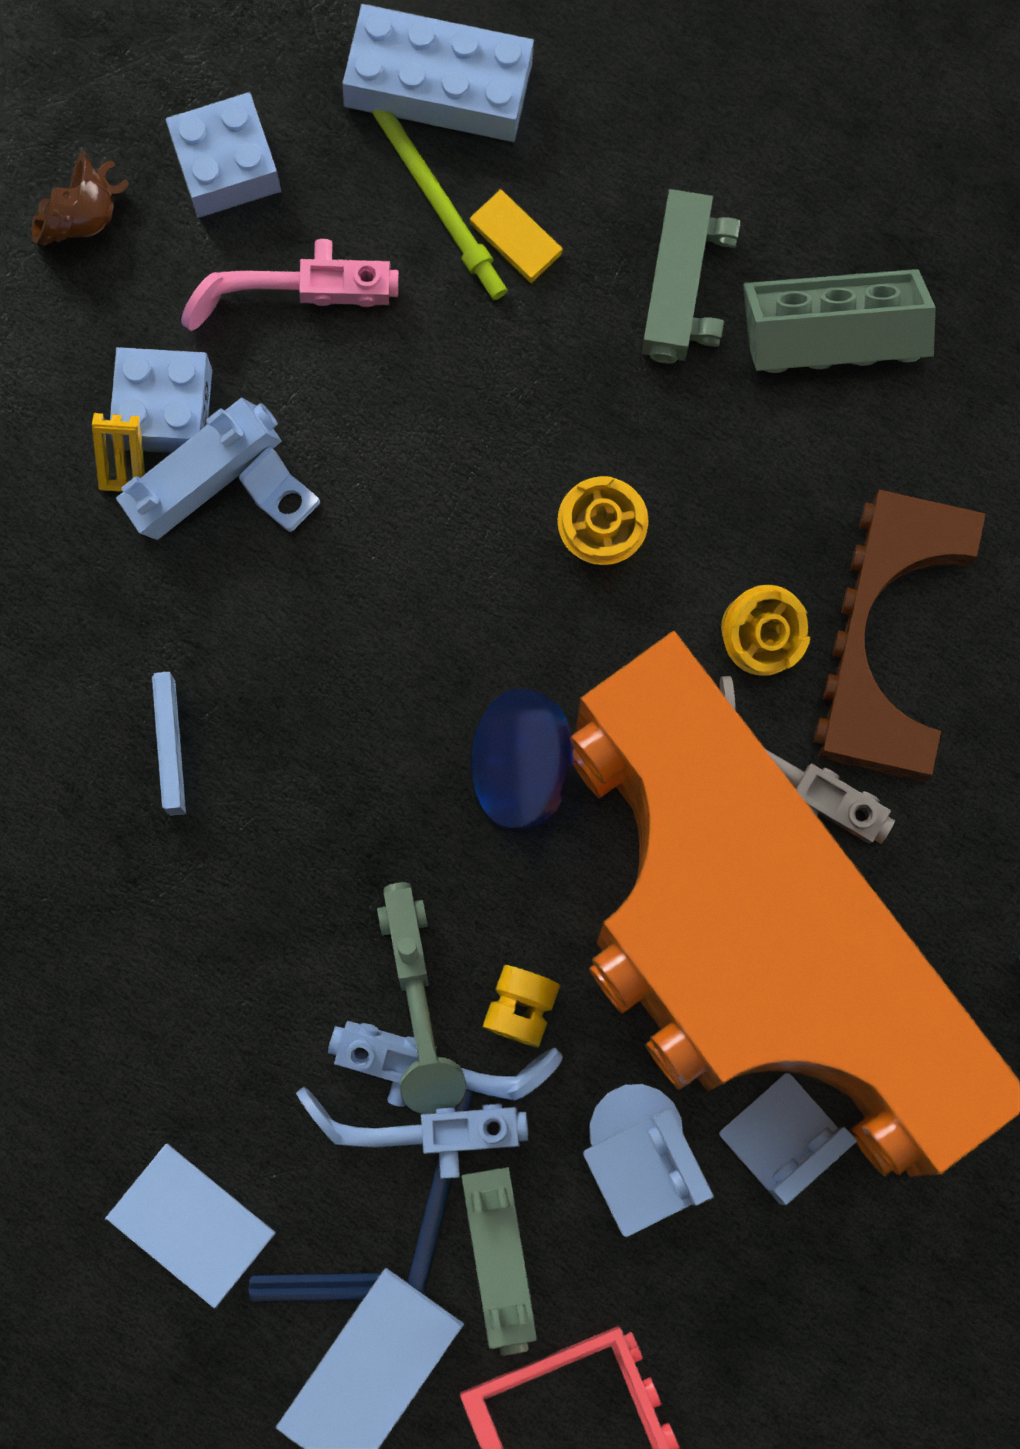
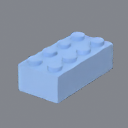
(438, 72)

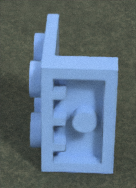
(786, 1139)
(647, 1173)

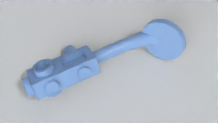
(391, 1055)
(439, 1133)

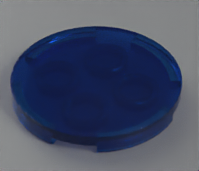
(521, 758)

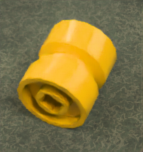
(529, 991)

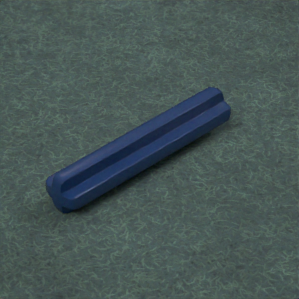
(310, 1287)

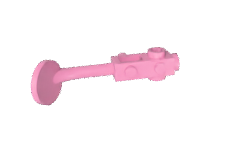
(319, 282)

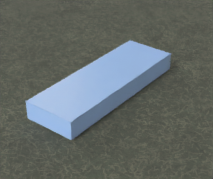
(168, 743)

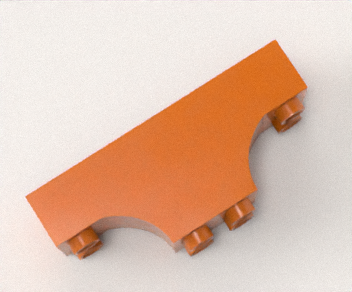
(763, 934)

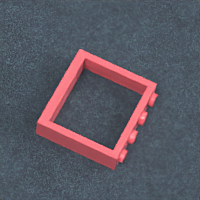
(626, 1354)

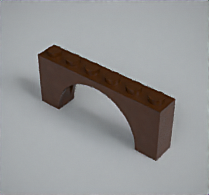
(861, 722)

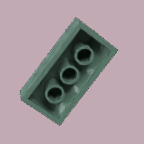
(839, 320)

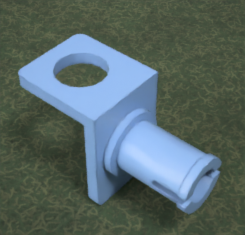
(269, 482)

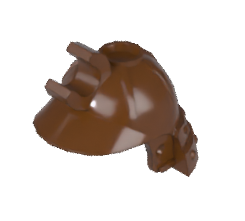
(79, 209)

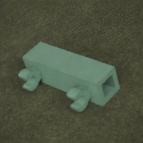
(677, 277)
(499, 1260)

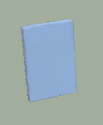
(190, 1225)

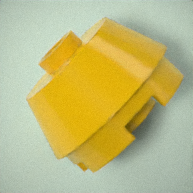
(603, 520)
(765, 630)

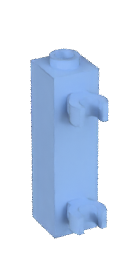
(199, 468)

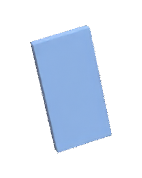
(371, 1369)

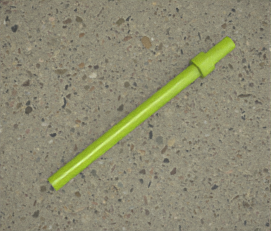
(474, 255)

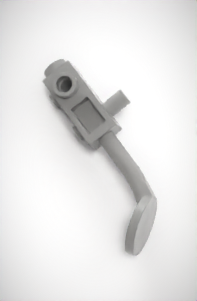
(829, 795)

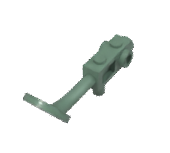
(431, 1080)

